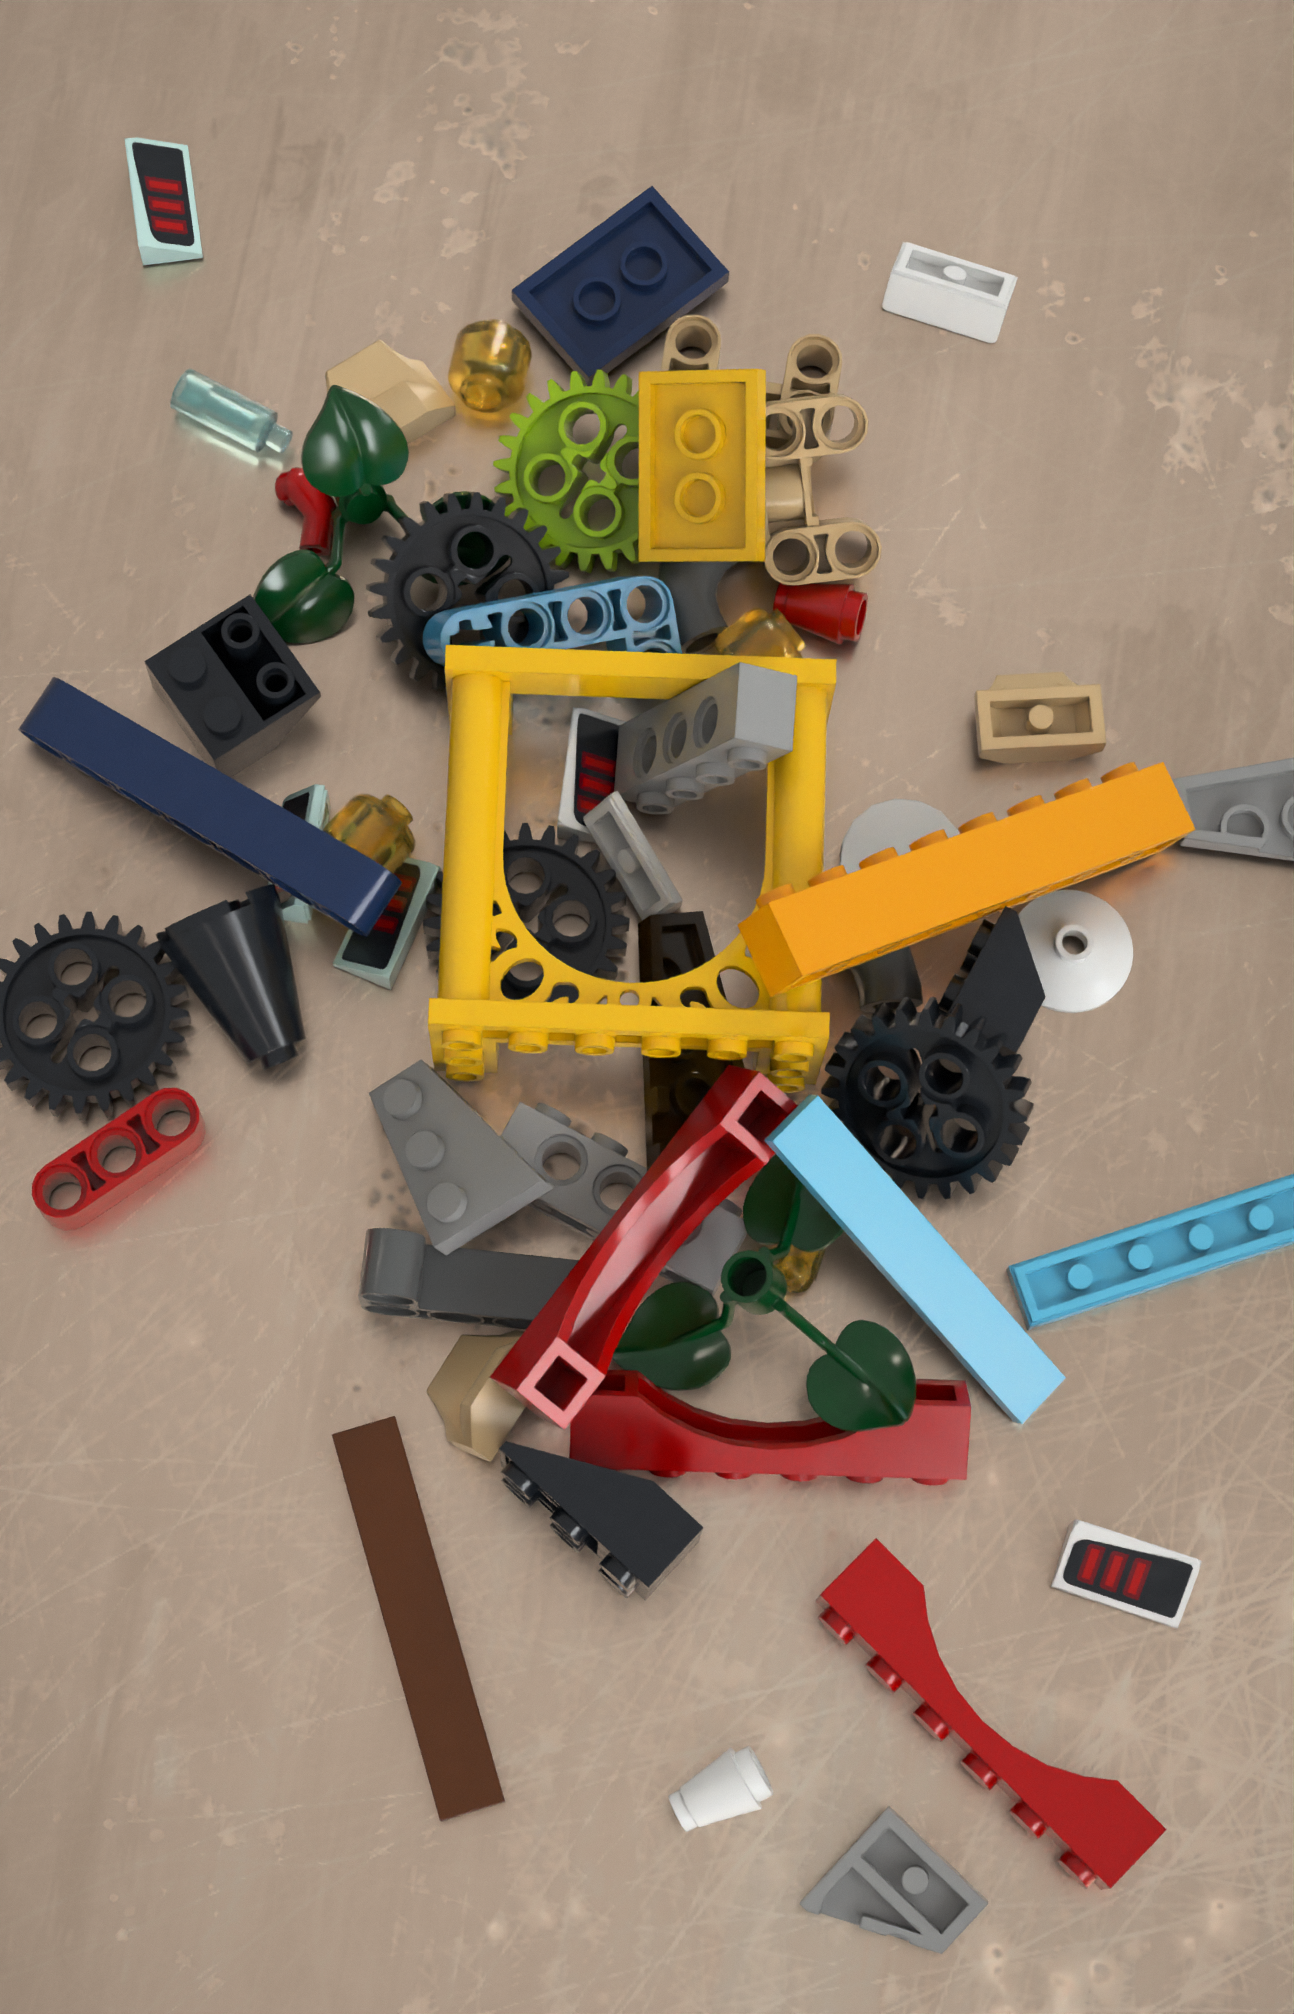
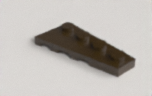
(675, 1085)

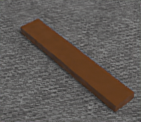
(418, 1619)

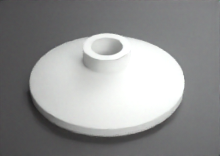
(1084, 979)

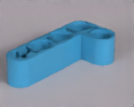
(549, 623)

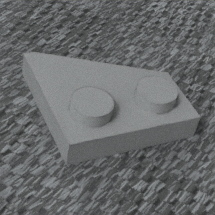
(897, 1888)

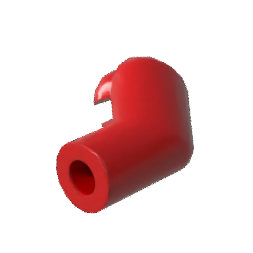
(315, 507)

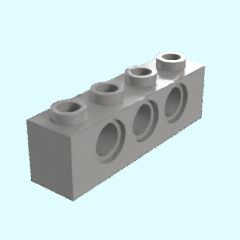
(705, 737)
(603, 1161)

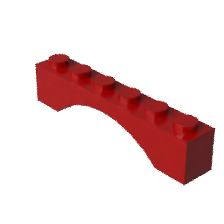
(578, 1329)
(642, 1427)
(1086, 1817)

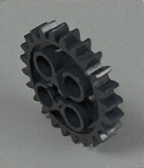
(432, 550)
(585, 897)
(136, 1042)
(980, 1094)

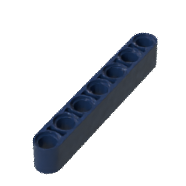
(211, 807)

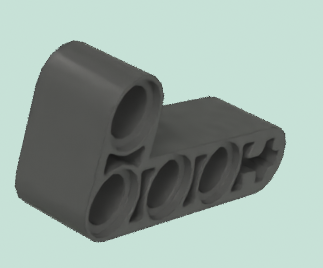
(466, 1286)

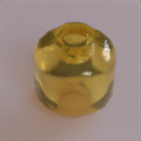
(489, 365)
(760, 635)
(375, 829)

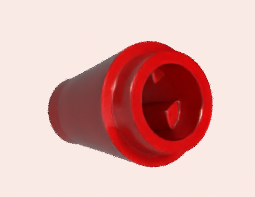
(824, 609)

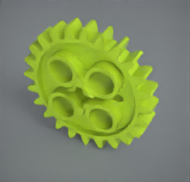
(548, 440)

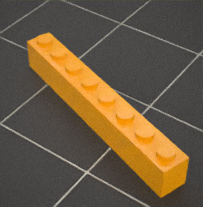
(962, 877)

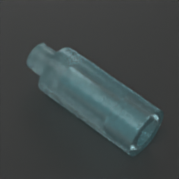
(229, 412)

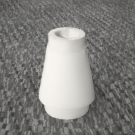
(722, 1790)

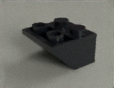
(233, 687)
(999, 982)

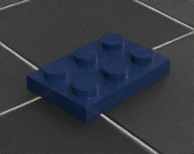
(620, 285)

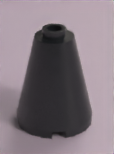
(242, 973)

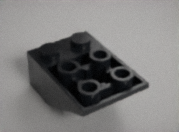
(616, 1515)

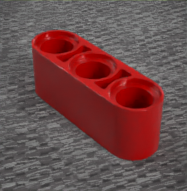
(132, 1129)

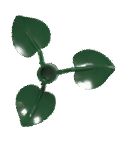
(346, 456)
(678, 1337)

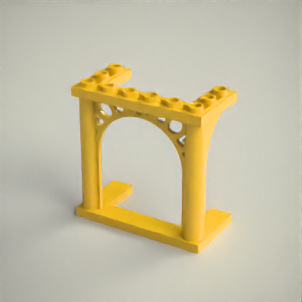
(470, 1009)

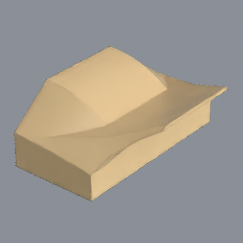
(396, 385)
(1039, 719)
(470, 1403)

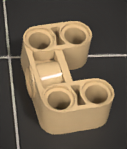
(805, 351)
(790, 497)

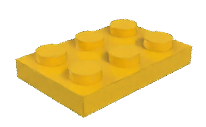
(702, 465)

